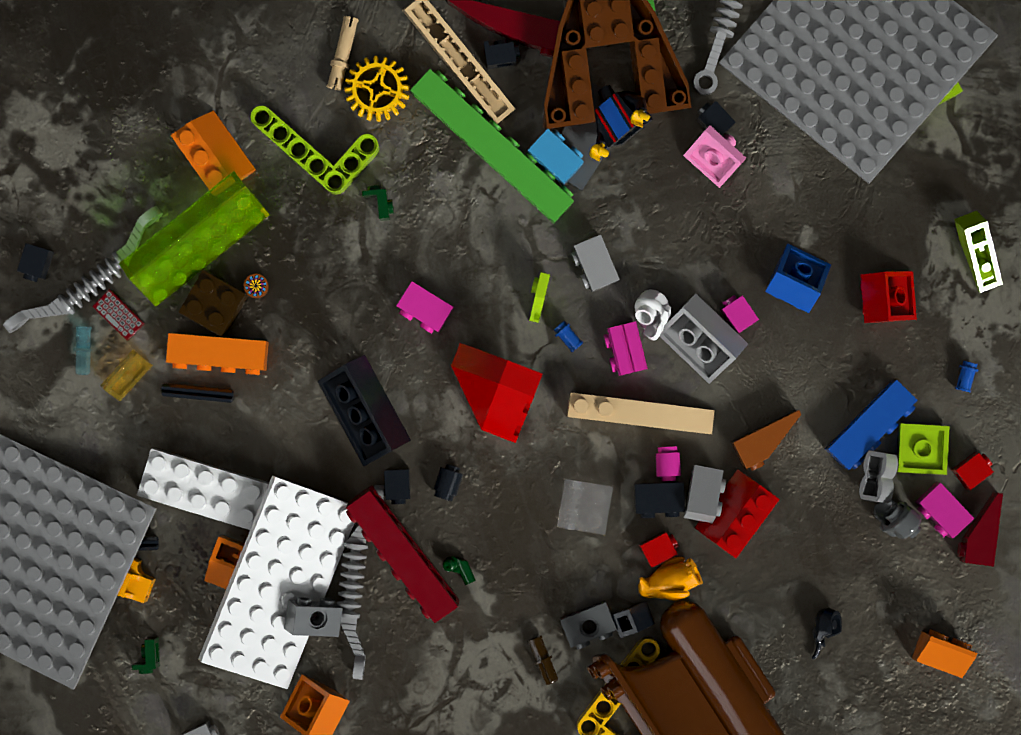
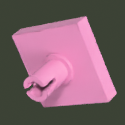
(715, 155)

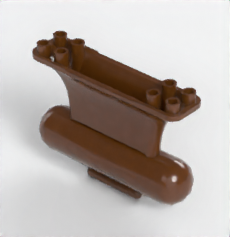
(697, 687)

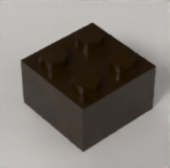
(213, 303)

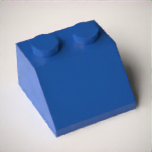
(798, 278)

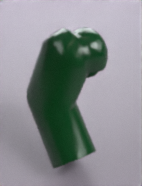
(459, 566)

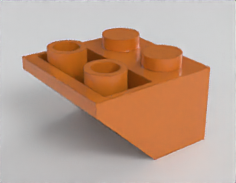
(223, 561)
(938, 652)

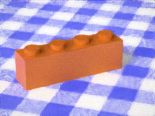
(217, 352)

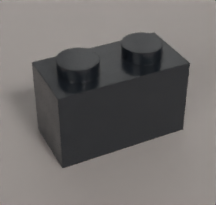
(659, 498)

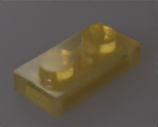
(126, 375)

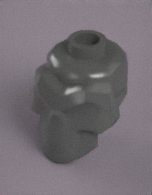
(898, 519)

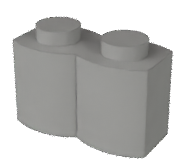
(879, 472)

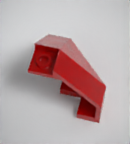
(495, 390)

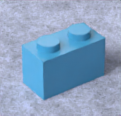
(556, 156)

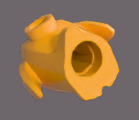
(671, 580)

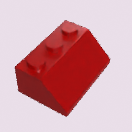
(742, 513)

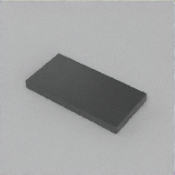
(583, 138)

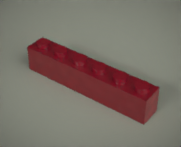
(402, 554)

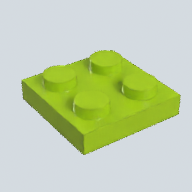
(923, 449)

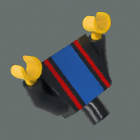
(618, 119)

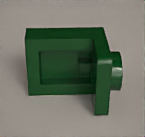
(385, 205)

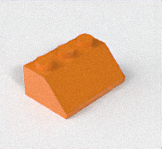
(212, 149)

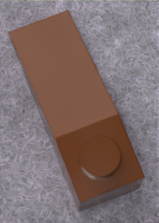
(761, 443)

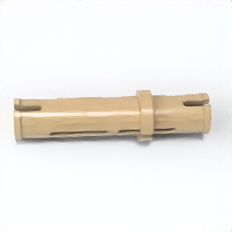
(342, 53)

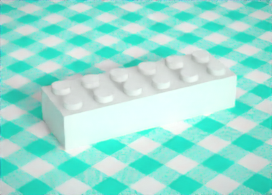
(201, 488)

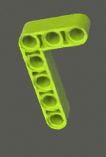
(311, 155)

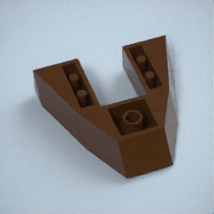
(609, 22)

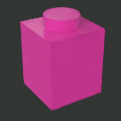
(738, 313)

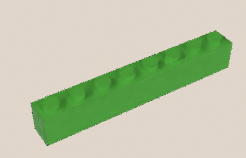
(492, 146)

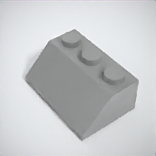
(703, 338)

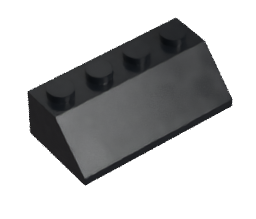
(364, 410)

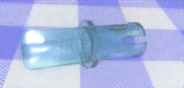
(83, 350)

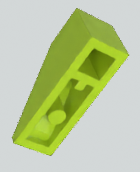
(979, 250)

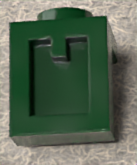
(151, 653)

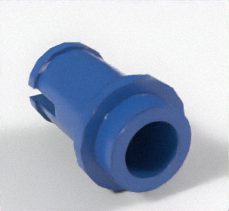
(567, 336)
(966, 376)

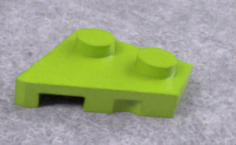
(539, 288)

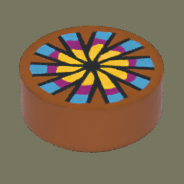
(256, 286)

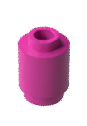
(668, 463)

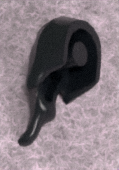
(827, 624)

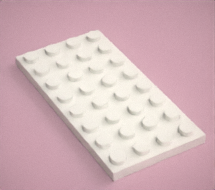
(285, 557)

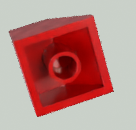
(888, 296)

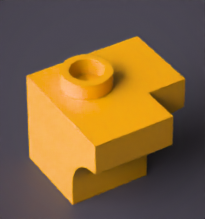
(137, 584)

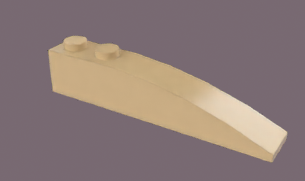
(458, 59)
(640, 413)

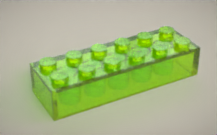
(194, 239)

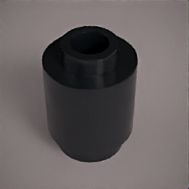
(448, 482)

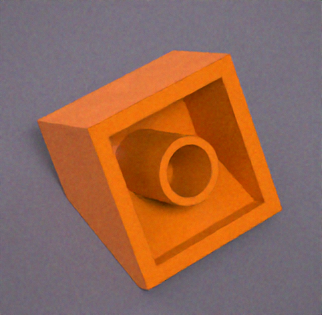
(314, 708)

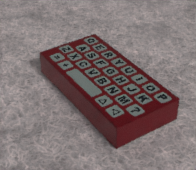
(118, 315)

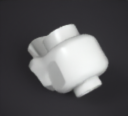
(652, 312)

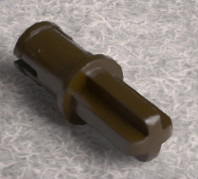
(543, 660)

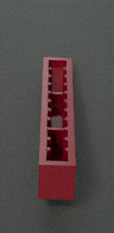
(513, 25)

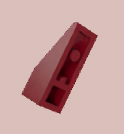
(981, 538)

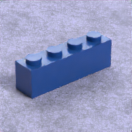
(871, 424)

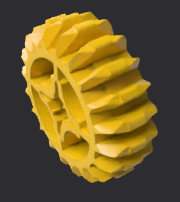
(374, 100)

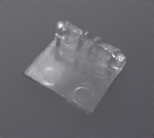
(585, 506)

